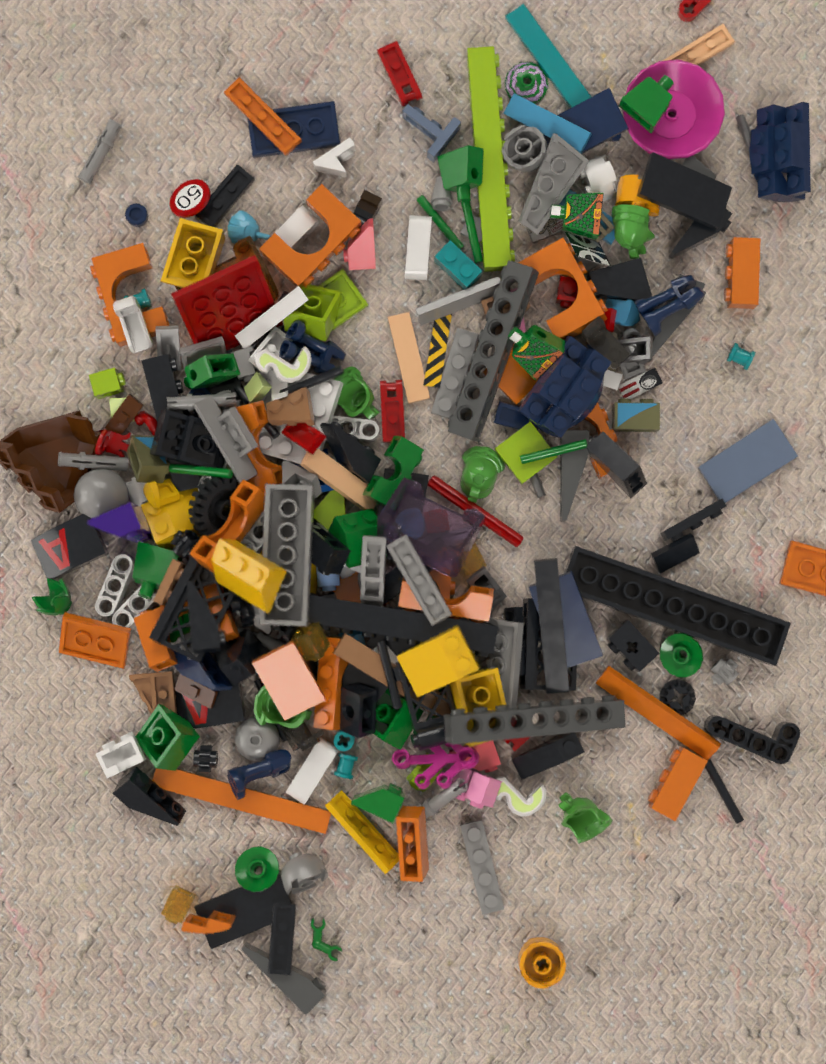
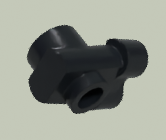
(245, 610)

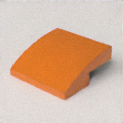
(515, 380)
(215, 923)

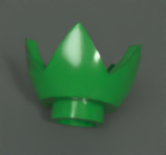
(57, 601)

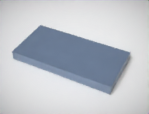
(747, 461)

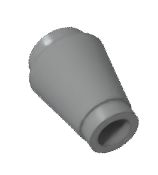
(441, 198)

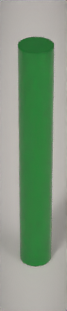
(440, 223)
(472, 233)
(554, 451)
(199, 470)

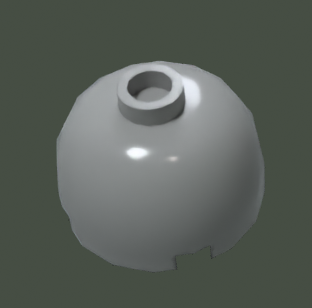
(524, 148)
(256, 740)
(302, 872)

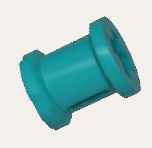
(143, 299)
(741, 356)
(342, 747)
(345, 765)

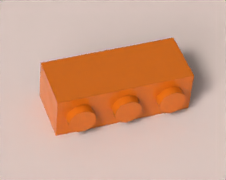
(743, 273)
(676, 783)
(412, 843)

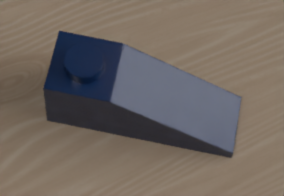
(206, 673)

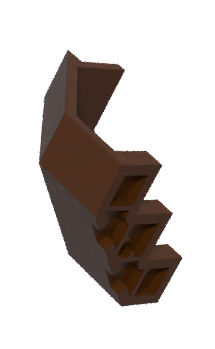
(34, 452)

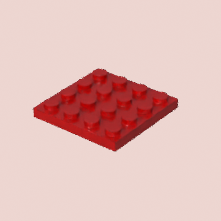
(224, 302)

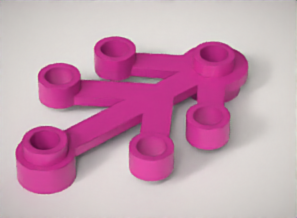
(438, 761)

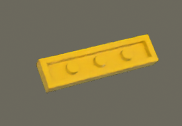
(363, 832)

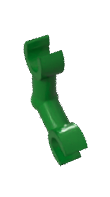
(317, 941)

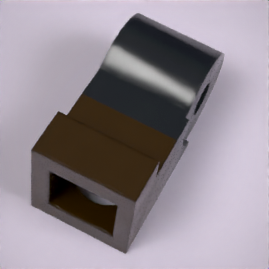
(368, 206)

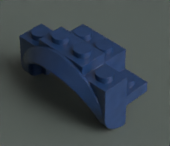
(779, 146)
(568, 388)

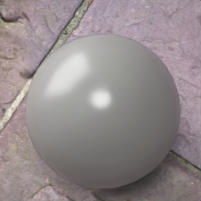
(100, 492)

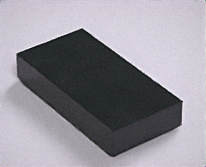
(675, 553)

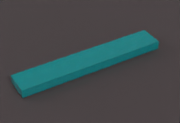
(547, 56)

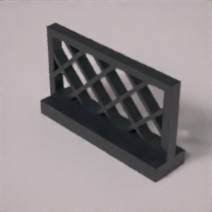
(176, 604)
(531, 649)

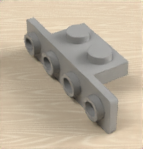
(230, 436)

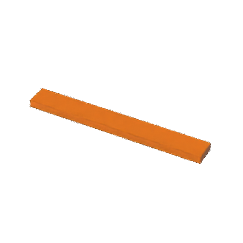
(253, 802)

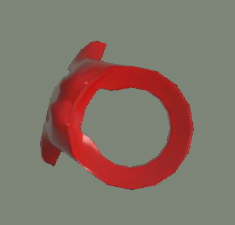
(112, 443)

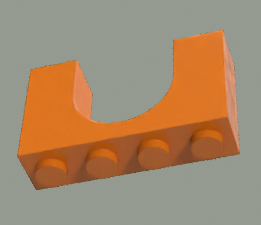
(560, 260)
(302, 267)
(110, 271)
(161, 657)

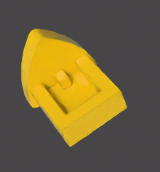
(161, 493)

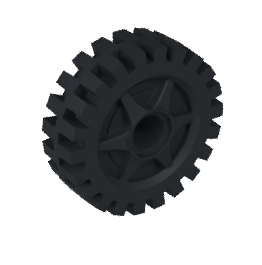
(209, 502)

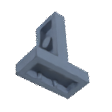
(432, 129)

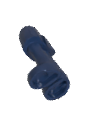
(686, 296)
(326, 350)
(273, 765)

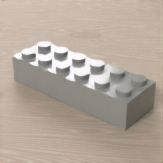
(289, 545)

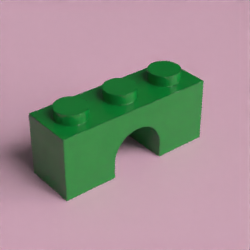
(405, 458)

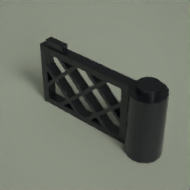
(429, 732)

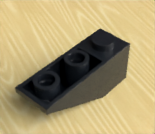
(349, 452)
(145, 796)

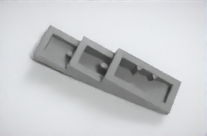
(373, 570)

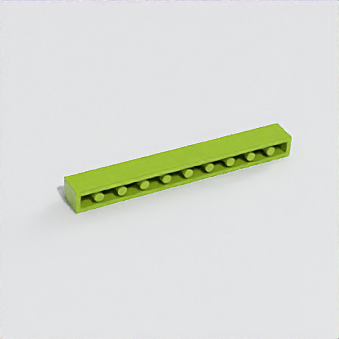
(487, 135)

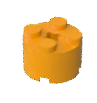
(627, 194)
(548, 973)

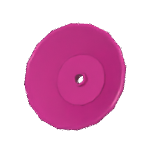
(696, 106)

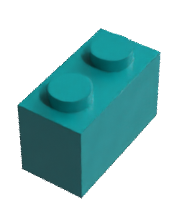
(458, 265)

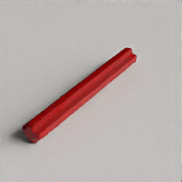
(462, 502)

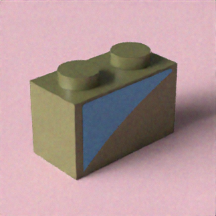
(636, 416)
(144, 465)

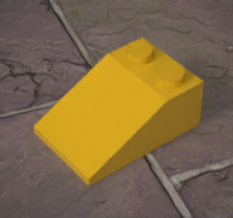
(193, 253)
(170, 518)
(438, 661)

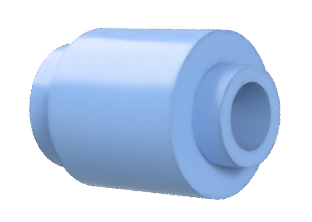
(327, 582)

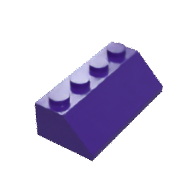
(125, 522)

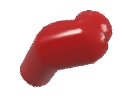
(150, 421)

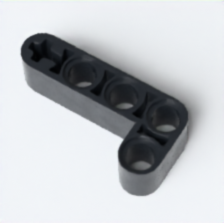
(748, 737)

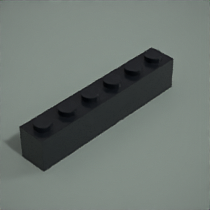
(163, 384)

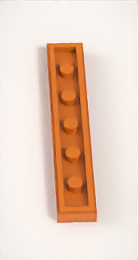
(658, 713)

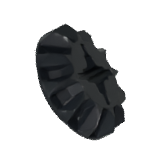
(680, 686)

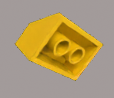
(247, 573)
(478, 689)

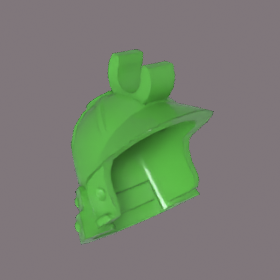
(632, 228)
(356, 394)
(480, 472)
(267, 712)
(583, 817)

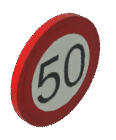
(190, 198)

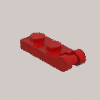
(399, 73)
(392, 410)

